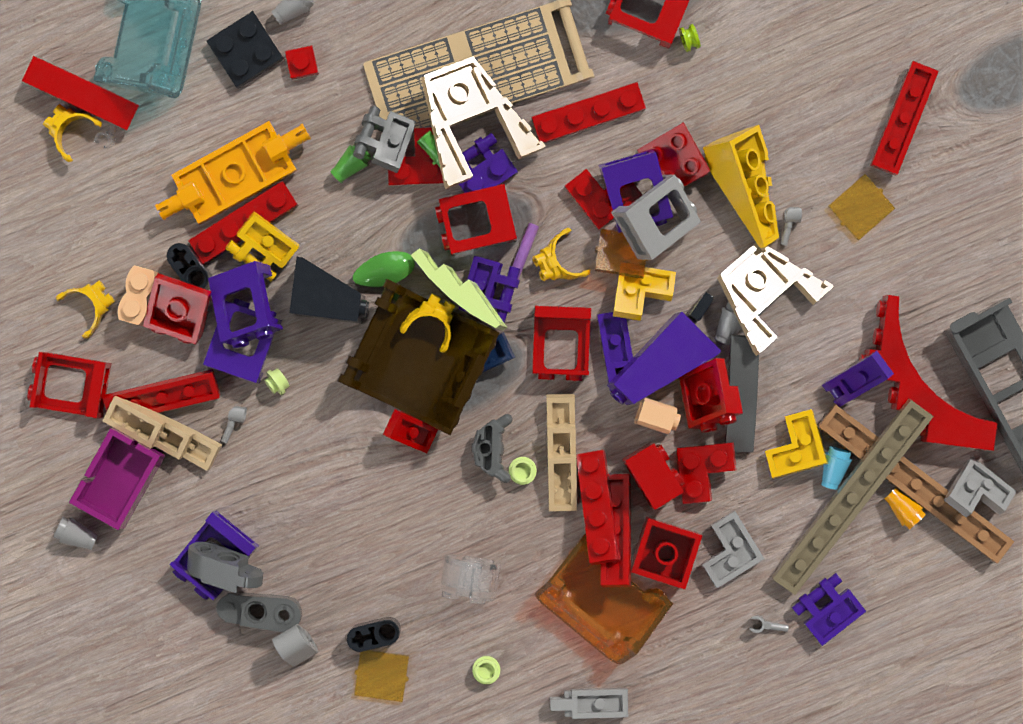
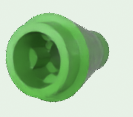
(349, 165)

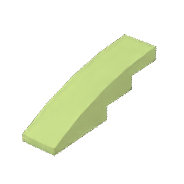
(465, 294)

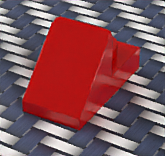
(410, 431)

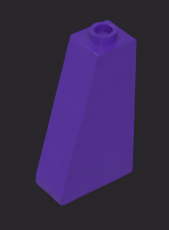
(664, 358)

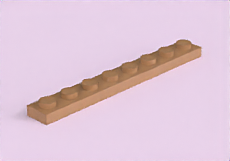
(918, 487)

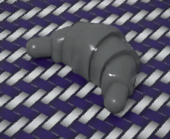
(489, 448)

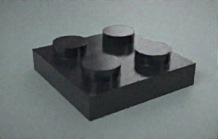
(245, 50)

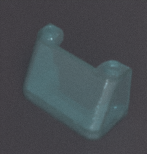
(152, 47)

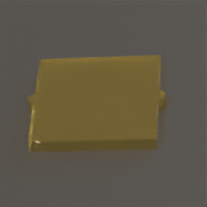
(861, 207)
(381, 675)

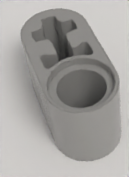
(295, 645)

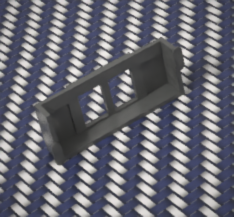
(981, 339)

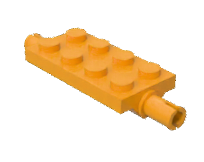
(233, 172)

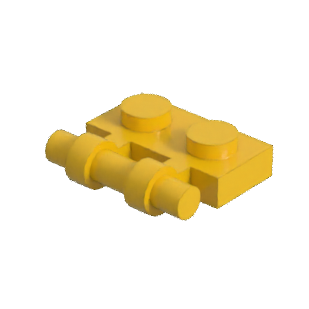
(265, 239)

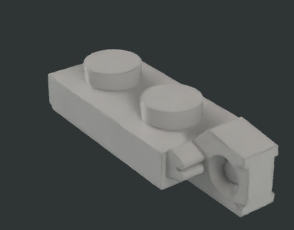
(592, 703)

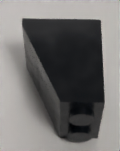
(324, 296)

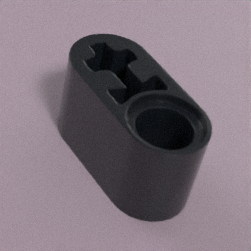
(192, 258)
(365, 628)

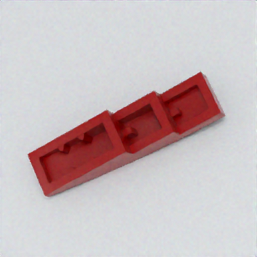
(80, 93)

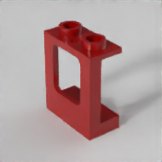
(662, 30)
(499, 215)
(561, 318)
(94, 389)

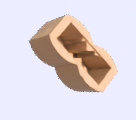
(135, 302)
(657, 416)

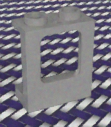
(640, 227)

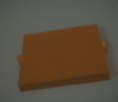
(617, 256)

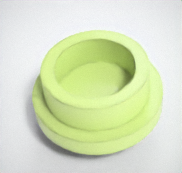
(276, 381)
(522, 470)
(486, 670)

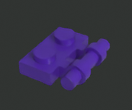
(492, 171)
(487, 275)
(835, 615)

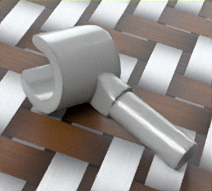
(791, 215)
(236, 414)
(768, 625)

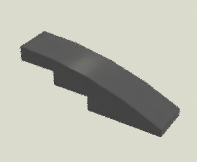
(743, 372)

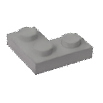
(976, 484)
(739, 550)

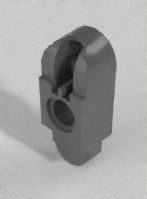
(222, 567)
(237, 609)

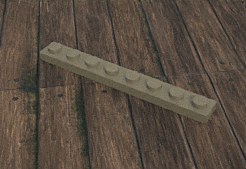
(852, 496)

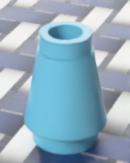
(834, 471)

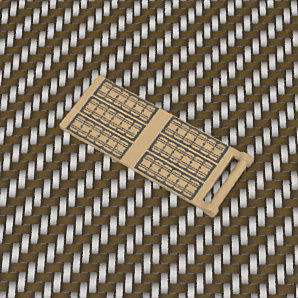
(515, 51)

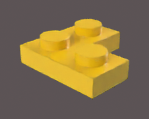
(631, 292)
(804, 451)

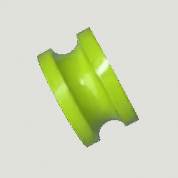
(689, 38)

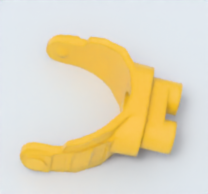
(58, 123)
(550, 266)
(98, 298)
(434, 308)

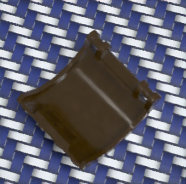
(410, 368)

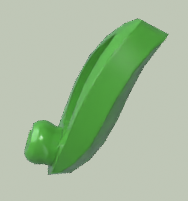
(384, 266)

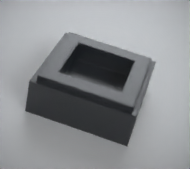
(701, 307)

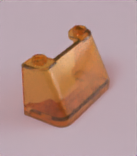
(608, 618)

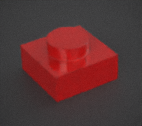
(301, 62)

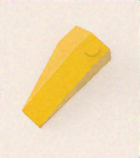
(741, 174)

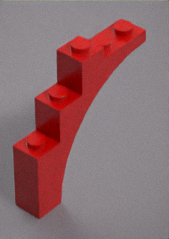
(949, 424)

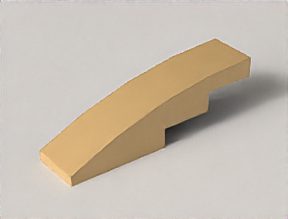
(162, 432)
(561, 452)

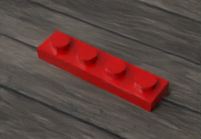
(588, 113)
(904, 118)
(268, 205)
(171, 393)
(597, 507)
(619, 572)

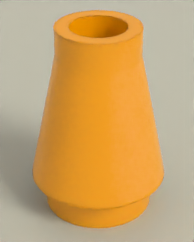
(904, 508)

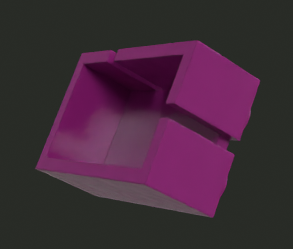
(120, 481)

